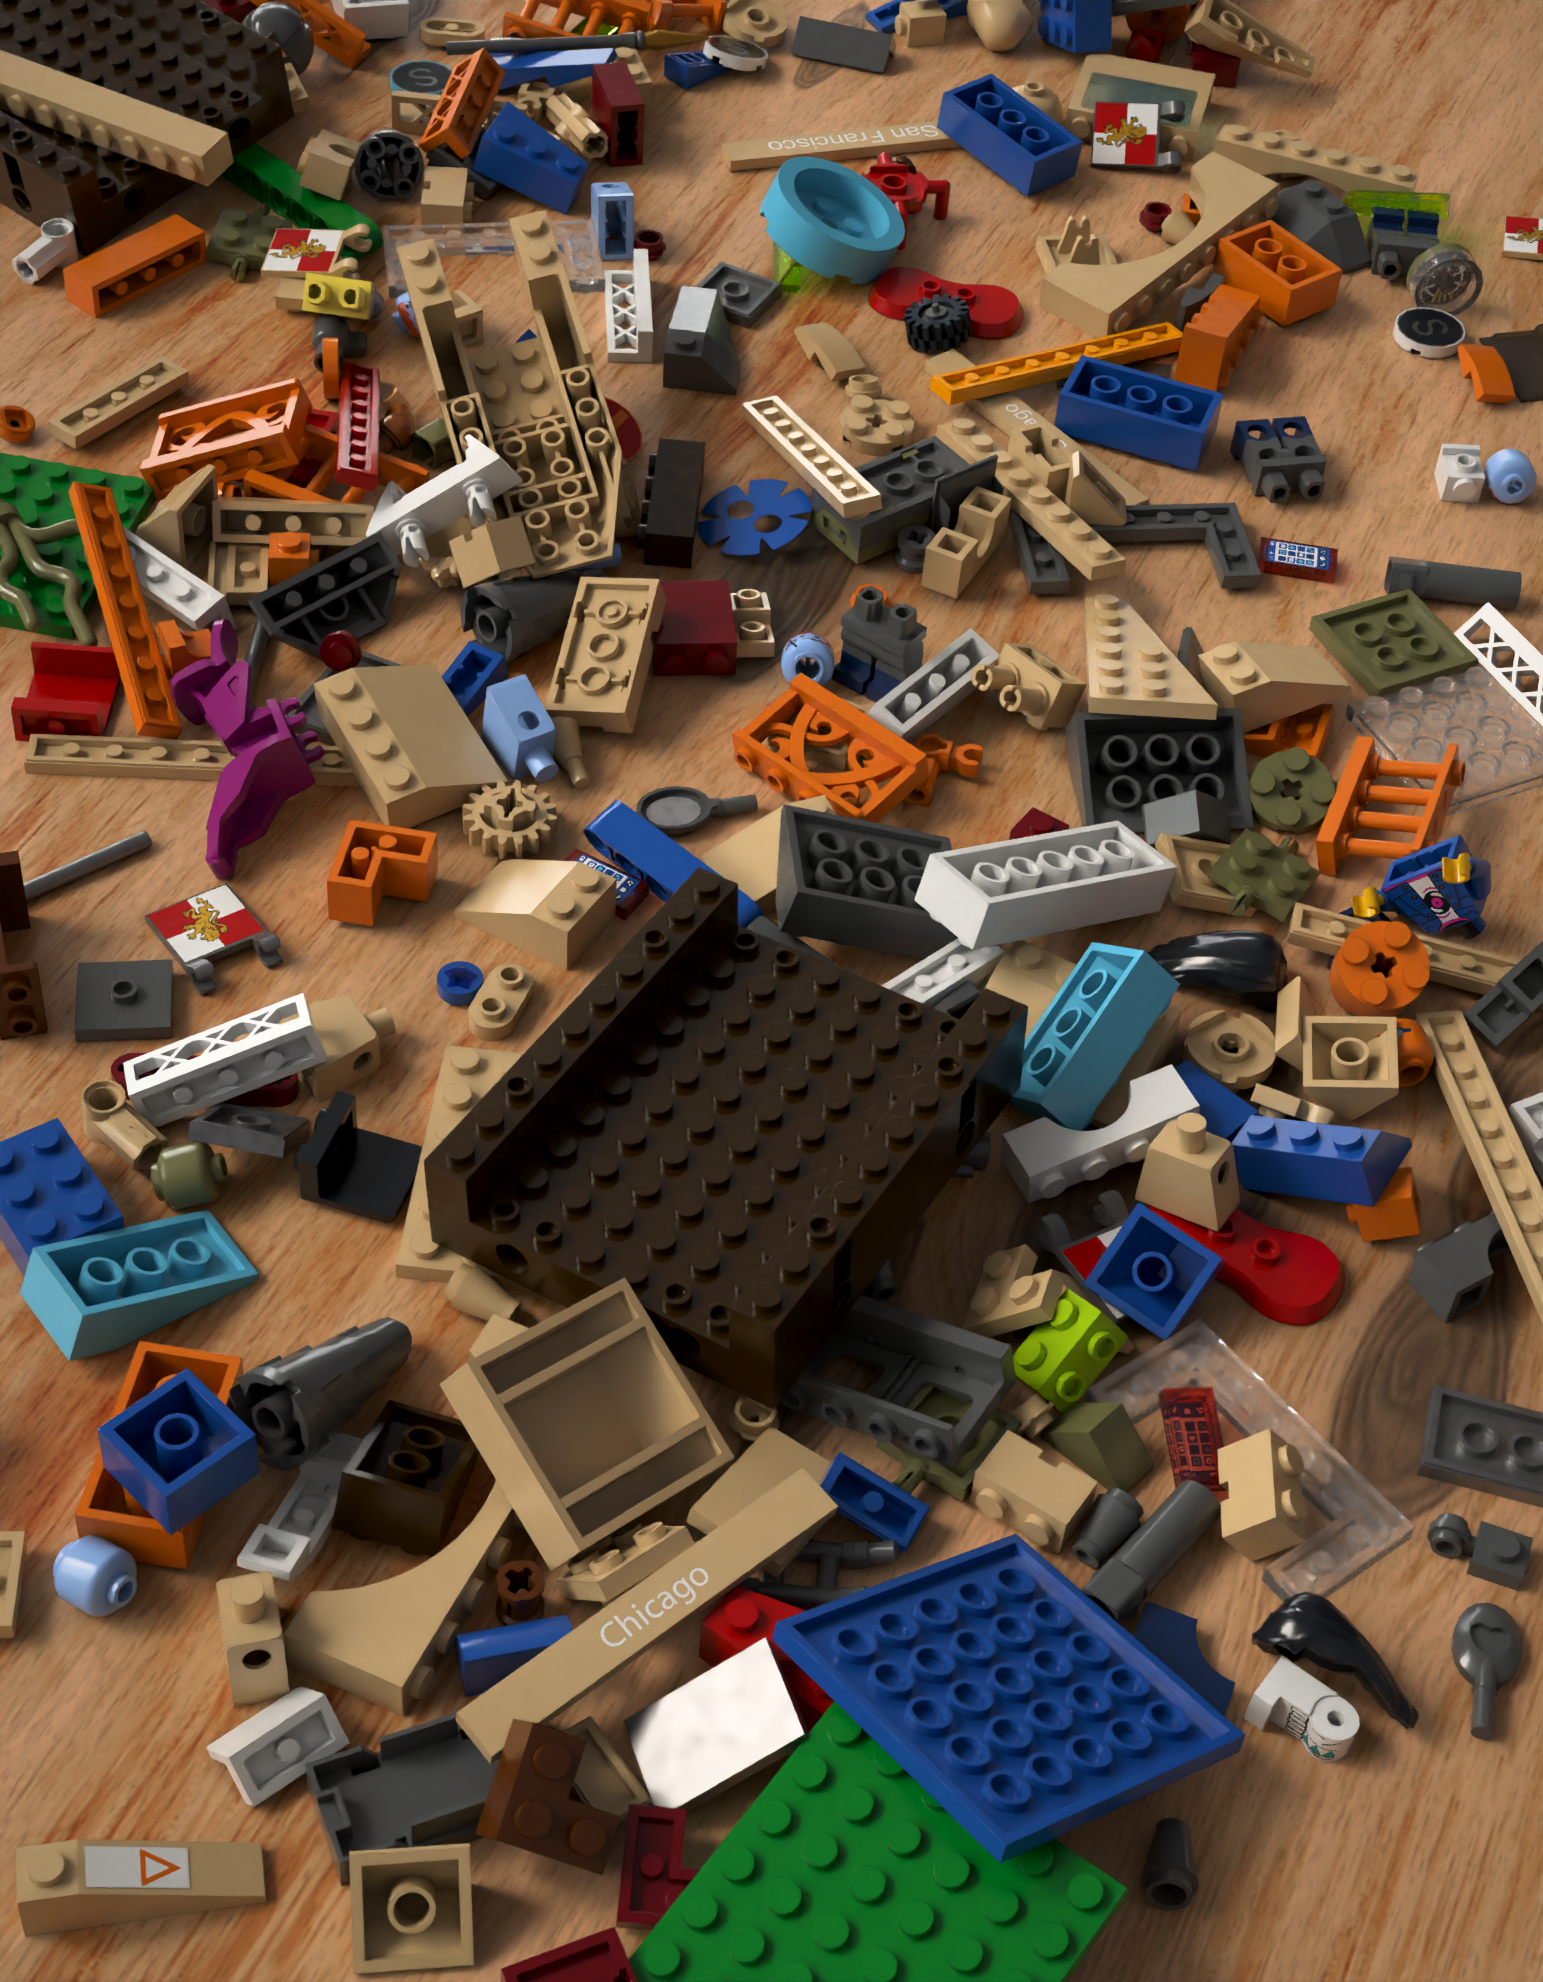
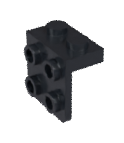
(354, 1166)

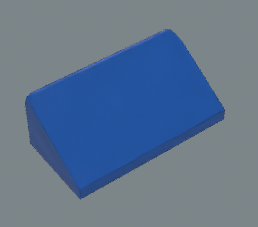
(873, 1502)

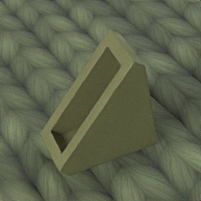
(1101, 1444)

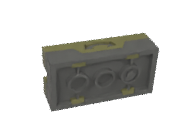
(906, 492)

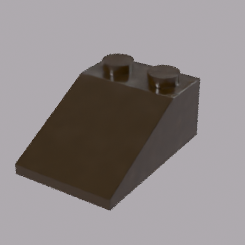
(406, 1479)

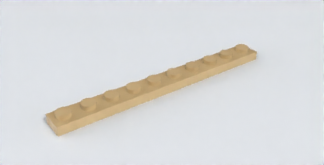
(1490, 1142)

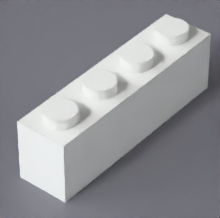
(933, 687)

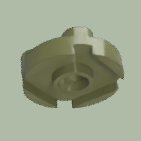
(1296, 769)

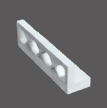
(637, 315)
(176, 587)
(1511, 641)
(945, 971)
(225, 1065)

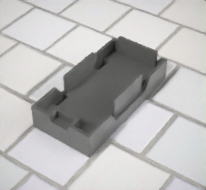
(416, 1790)

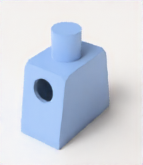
(613, 213)
(519, 730)

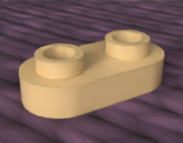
(439, 30)
(507, 994)

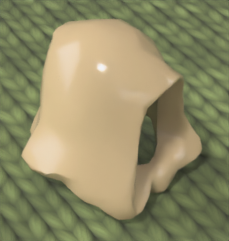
(999, 22)

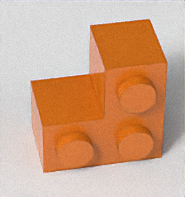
(377, 863)

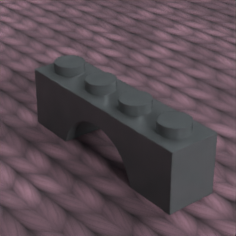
(1457, 1269)

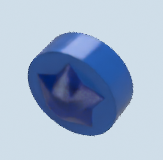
(459, 982)

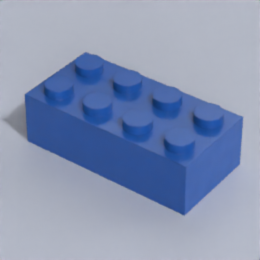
(1009, 134)
(1138, 412)

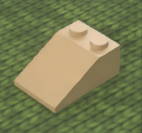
(1269, 680)
(753, 854)
(543, 907)

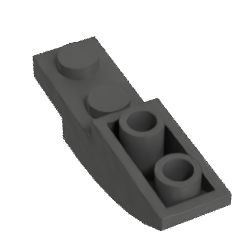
(1509, 1001)

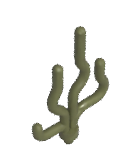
(16, 535)

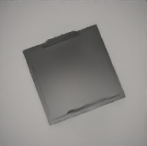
(955, 487)

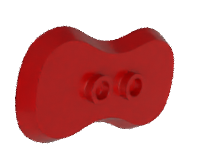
(992, 309)
(1273, 1269)

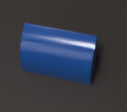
(495, 1653)

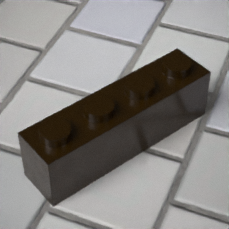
(671, 503)

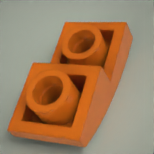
(1488, 373)

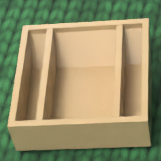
(586, 1422)

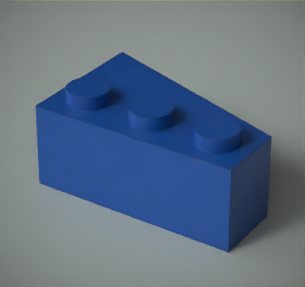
(530, 160)

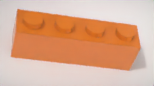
(135, 265)

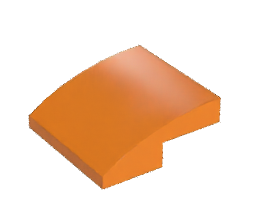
(1302, 730)

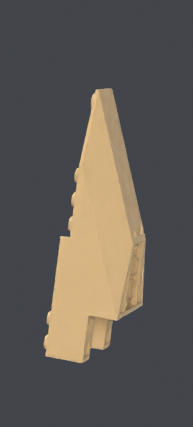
(528, 402)

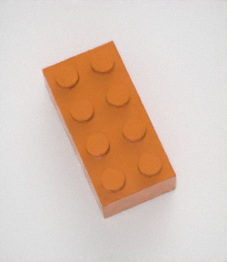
(105, 1504)

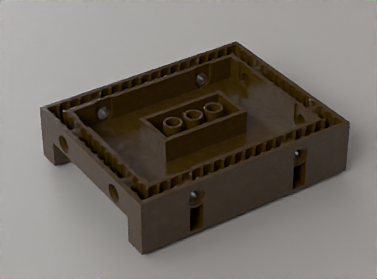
(152, 51)
(723, 1139)

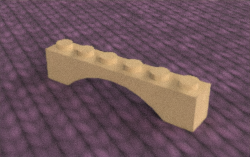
(1271, 154)

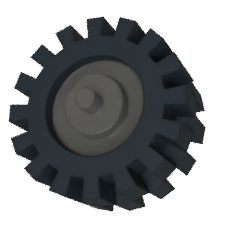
(938, 323)

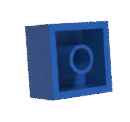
(179, 1451)

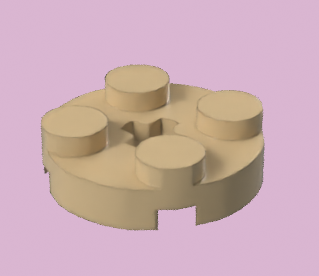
(742, 22)
(864, 413)
(1232, 1070)

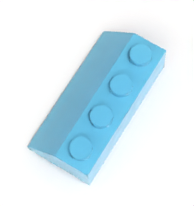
(1091, 1033)

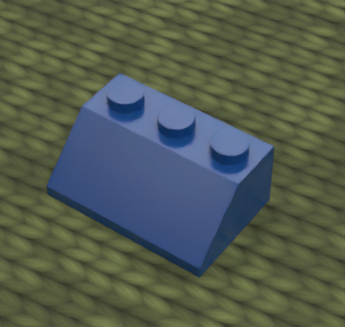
(1317, 1159)

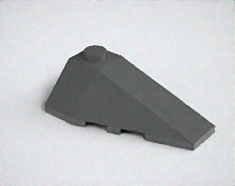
(700, 345)

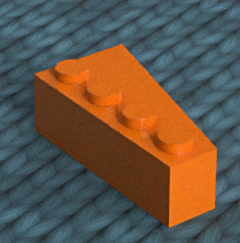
(1217, 338)

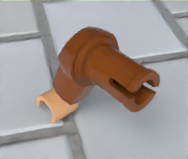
(397, 424)

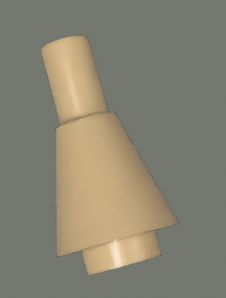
(1177, 227)
(568, 750)

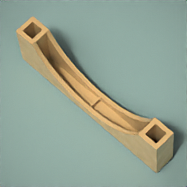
(1113, 296)
(392, 1632)

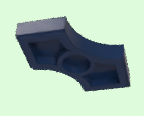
(1174, 1642)

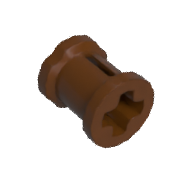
(516, 1595)

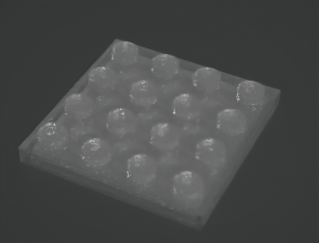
(1467, 708)

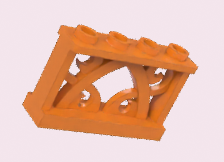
(185, 436)
(822, 709)

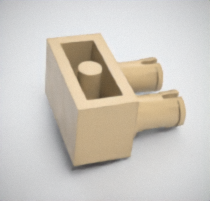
(1031, 684)

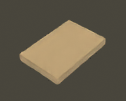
(754, 1473)

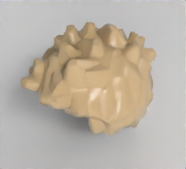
(441, 562)

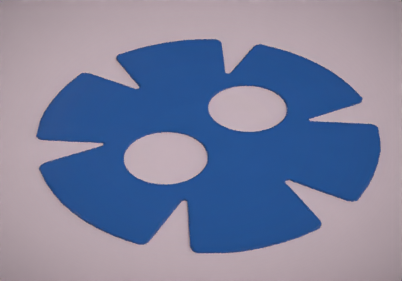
(743, 536)

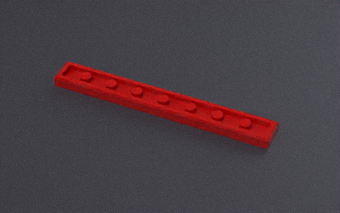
(358, 426)

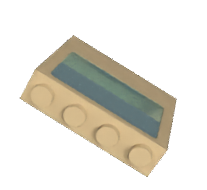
(1133, 80)

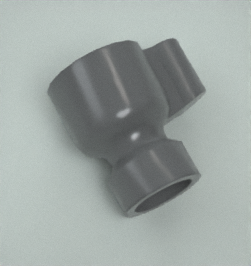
(336, 327)

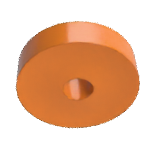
(331, 368)

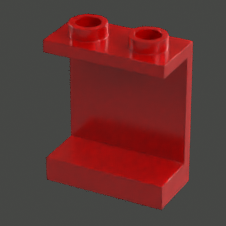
(68, 692)

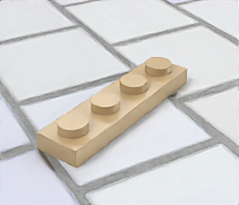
(118, 402)

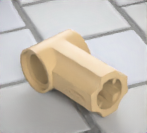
(119, 1126)

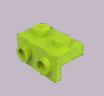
(1068, 1352)

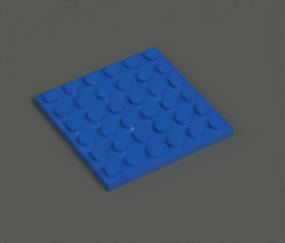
(1007, 1694)

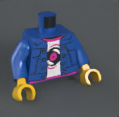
(1433, 888)

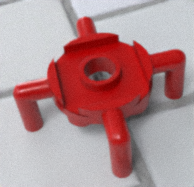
(908, 190)

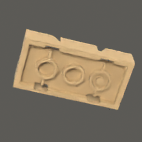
(604, 649)

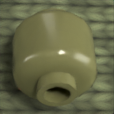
(189, 1175)

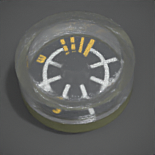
(1445, 279)

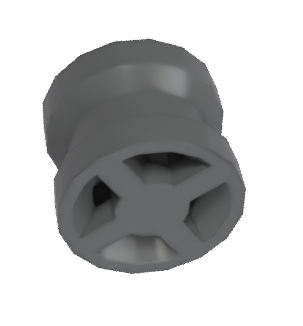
(912, 545)

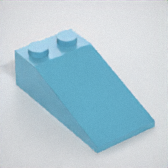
(131, 1281)

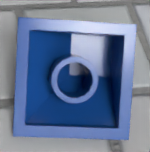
(1154, 1272)

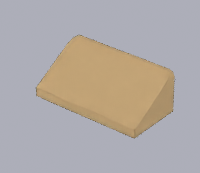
(1292, 1004)

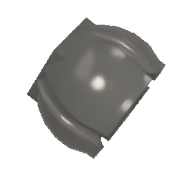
(285, 27)

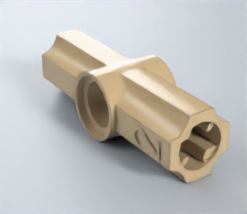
(577, 126)

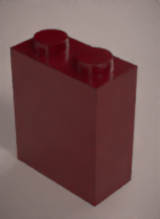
(619, 112)
(695, 630)

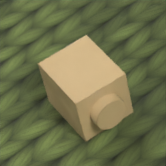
(921, 23)

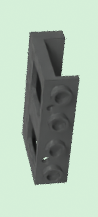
(913, 1355)

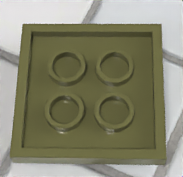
(1391, 642)

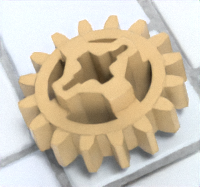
(509, 819)

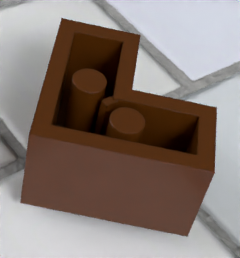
(531, 1801)

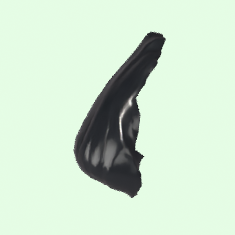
(1228, 964)
(1324, 1635)

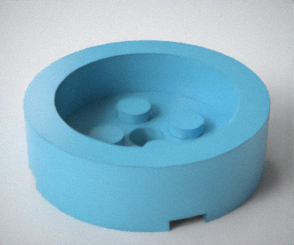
(832, 219)

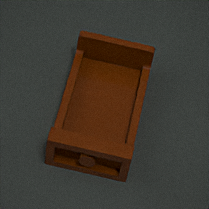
(20, 986)

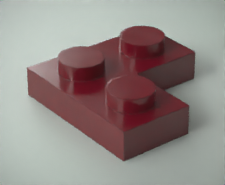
(651, 1865)

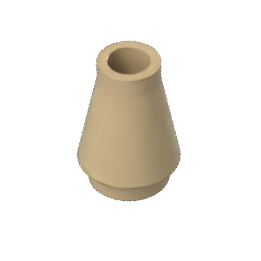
(479, 1294)

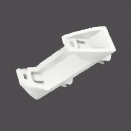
(463, 489)

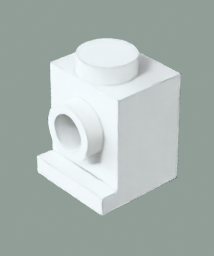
(1459, 473)

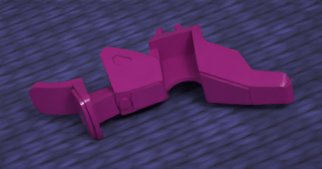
(267, 753)

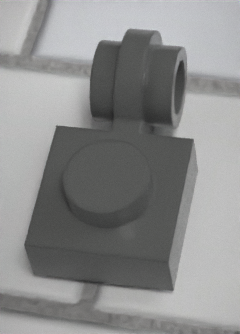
(1494, 1553)

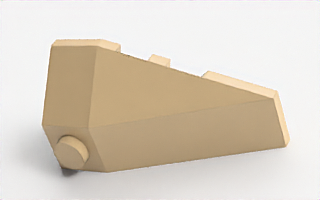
(1235, 32)

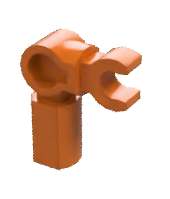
(942, 757)

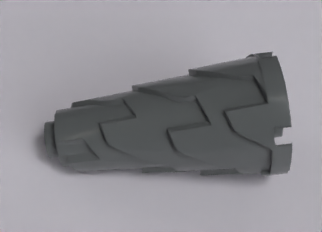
(522, 611)
(317, 1390)

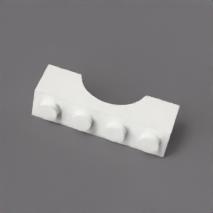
(1051, 1158)

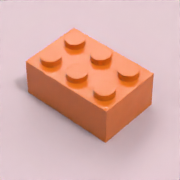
(1281, 269)

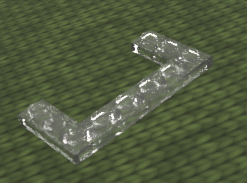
(573, 237)
(1361, 1518)

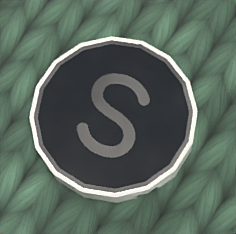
(735, 53)
(1429, 331)

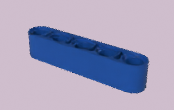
(651, 855)

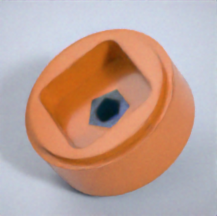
(16, 424)

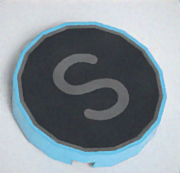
(420, 77)

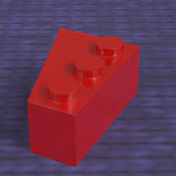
(744, 1620)

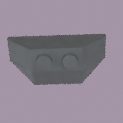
(1323, 225)
(341, 593)

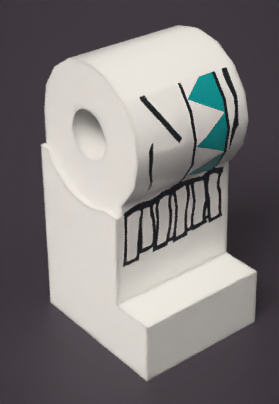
(1304, 1710)

